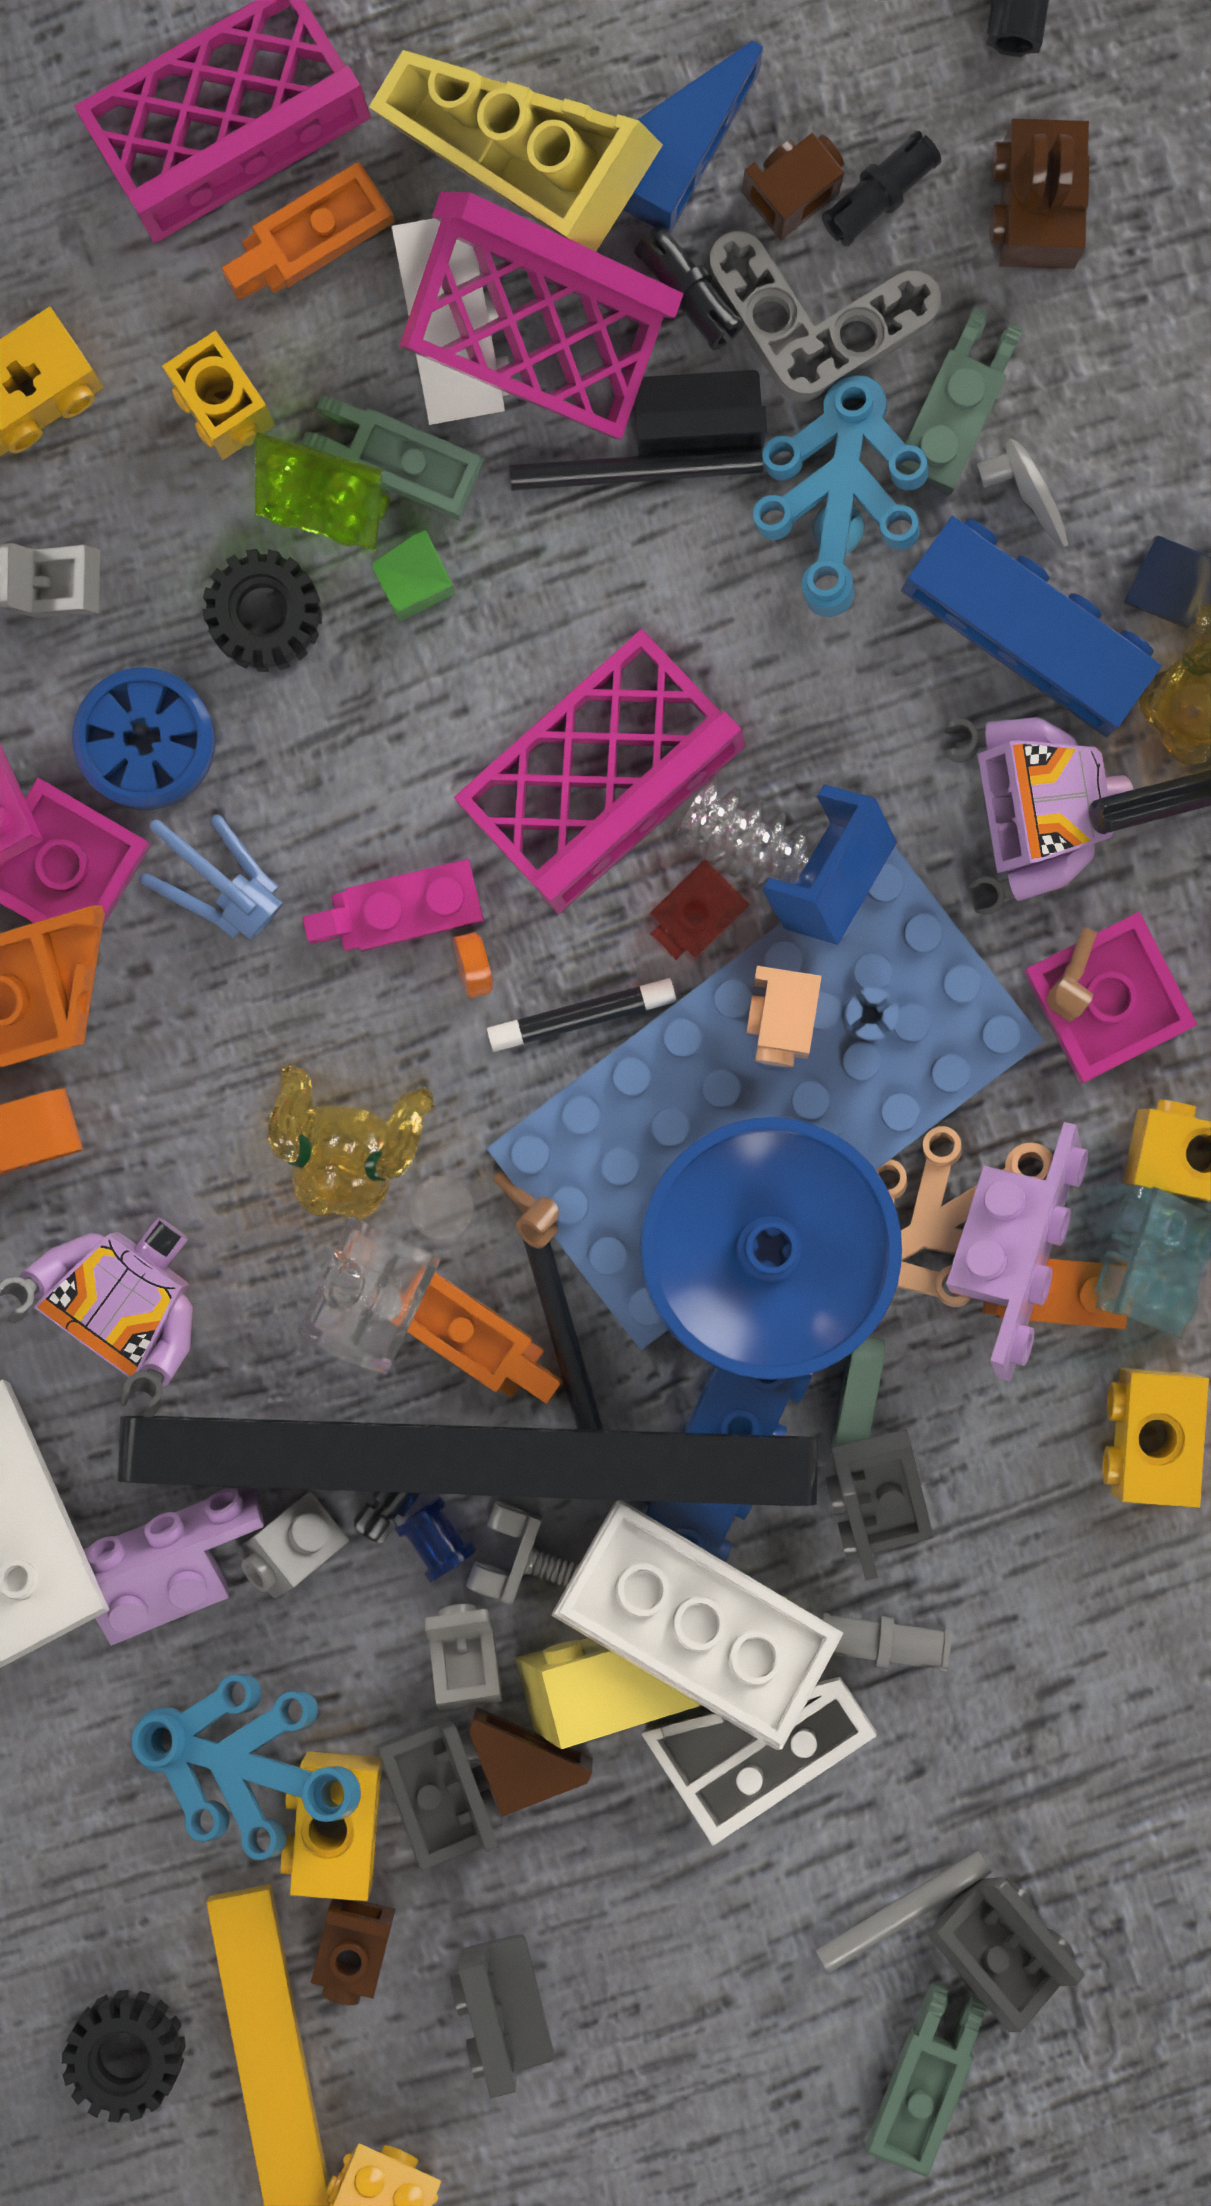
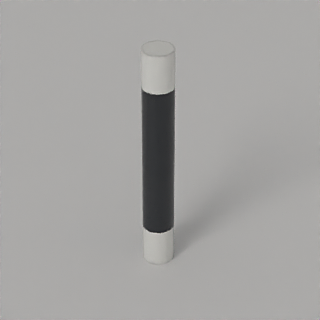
(581, 1015)

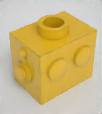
(201, 379)
(381, 2180)

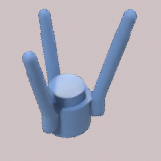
(245, 903)

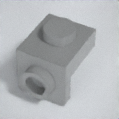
(50, 580)
(291, 1546)
(463, 1657)

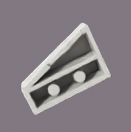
(448, 392)

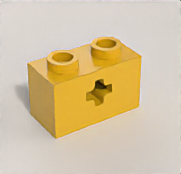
(59, 372)

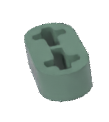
(858, 1393)

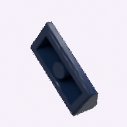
(1171, 582)

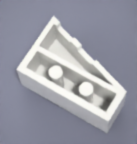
(736, 1777)

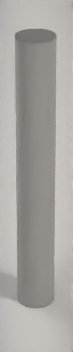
(903, 1911)

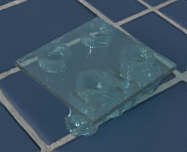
(1164, 1262)

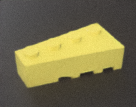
(532, 150)
(590, 1692)

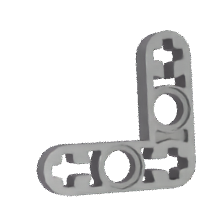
(800, 336)

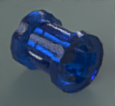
(435, 1539)

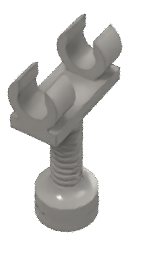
(504, 1585)

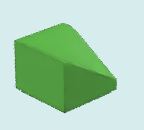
(413, 576)

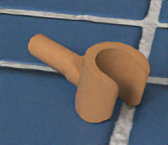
(1067, 995)
(539, 1219)

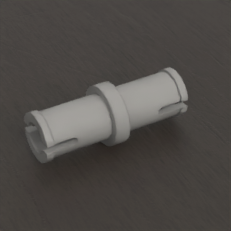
(891, 1642)

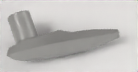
(1033, 491)

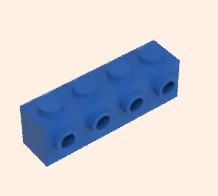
(1032, 625)
(728, 1407)

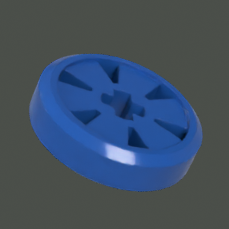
(121, 770)

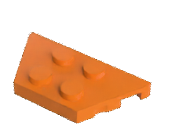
(47, 984)

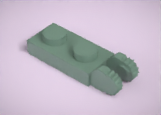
(959, 405)
(411, 459)
(925, 2085)

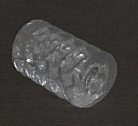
(744, 836)

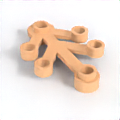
(936, 1225)

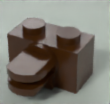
(1042, 193)

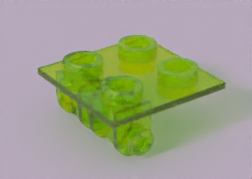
(318, 492)

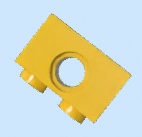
(1160, 1147)
(1175, 1470)
(342, 1864)

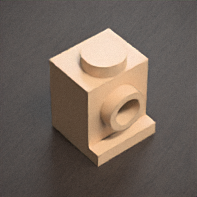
(784, 1015)

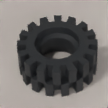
(262, 572)
(96, 2082)

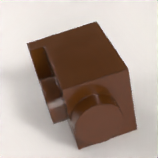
(794, 182)
(358, 1928)

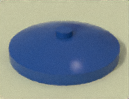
(770, 1248)

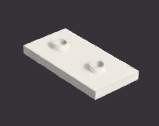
(43, 1568)
(697, 1624)

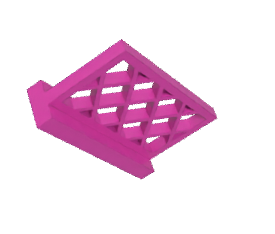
(239, 157)
(560, 262)
(639, 808)

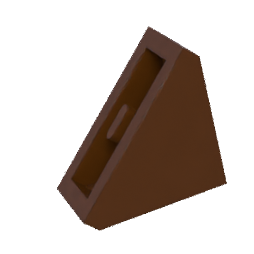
(523, 1764)

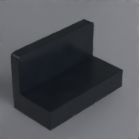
(700, 412)

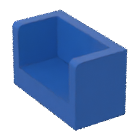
(838, 870)

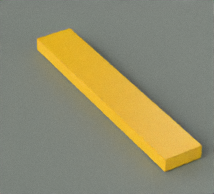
(268, 2047)

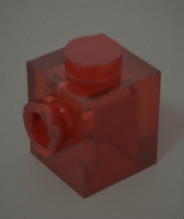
(696, 913)

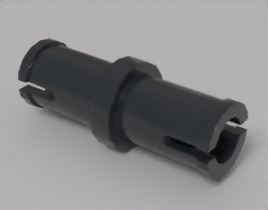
(881, 188)
(700, 299)

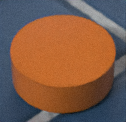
(473, 965)

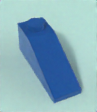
(691, 131)

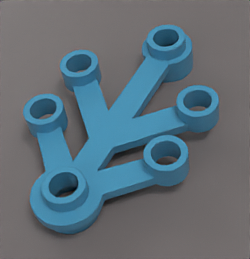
(841, 482)
(236, 1764)

